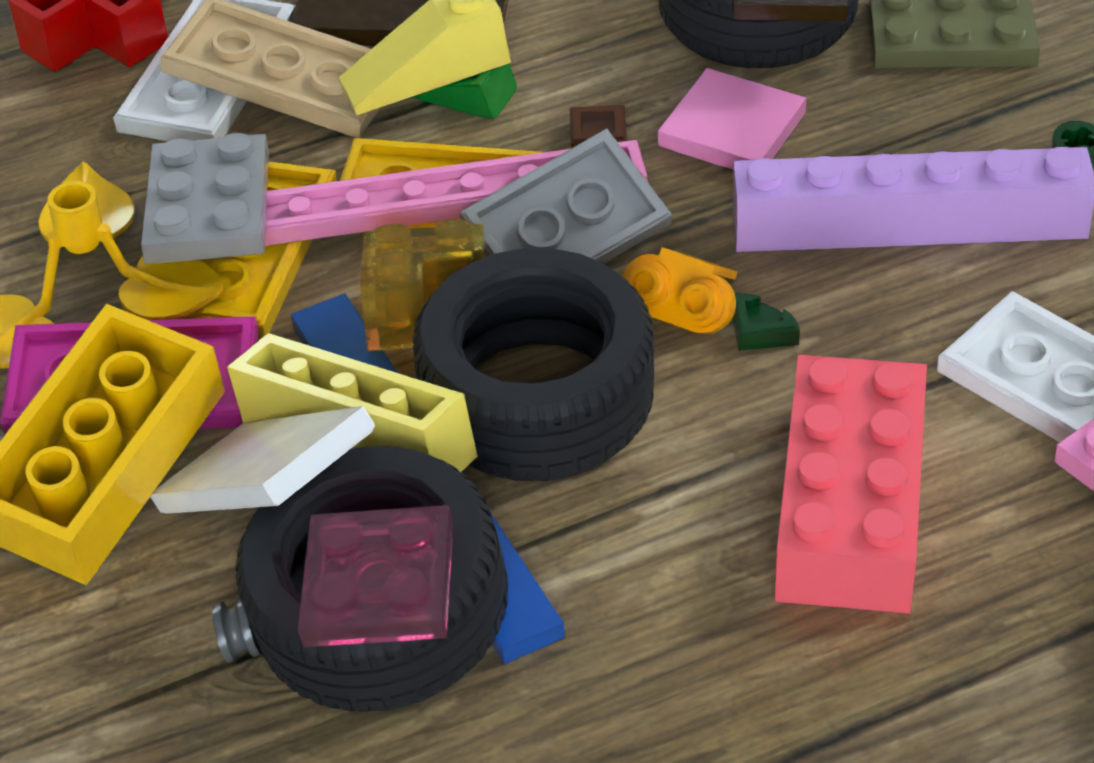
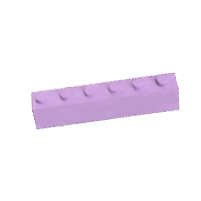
(912, 199)

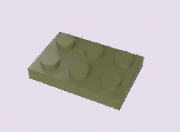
(953, 33)

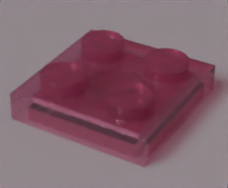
(377, 576)

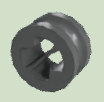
(233, 631)

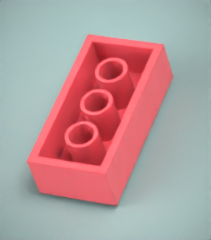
(852, 485)

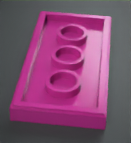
(42, 347)

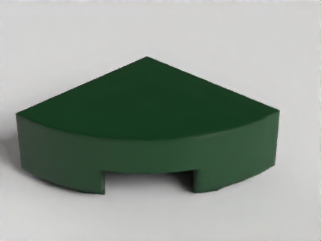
(762, 325)

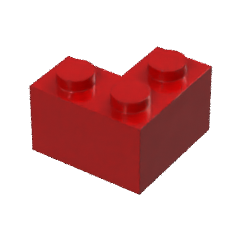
(66, 29)

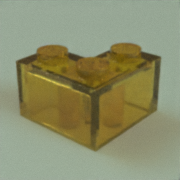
(405, 269)

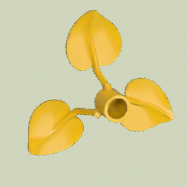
(93, 211)

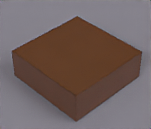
(593, 119)

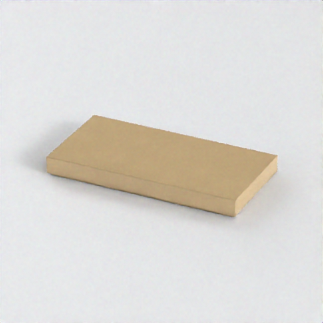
(268, 64)

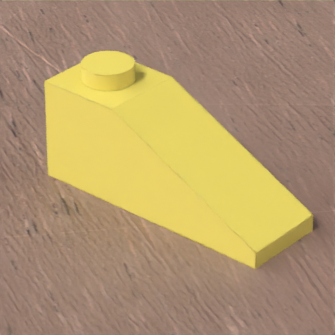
(428, 51)

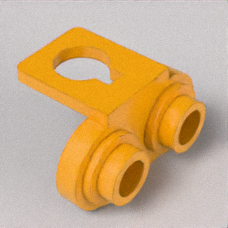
(684, 290)

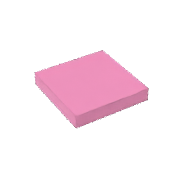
(731, 120)

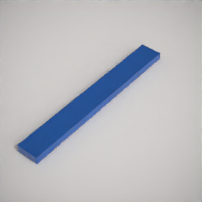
(529, 617)

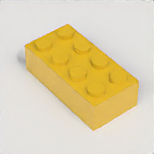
(101, 440)

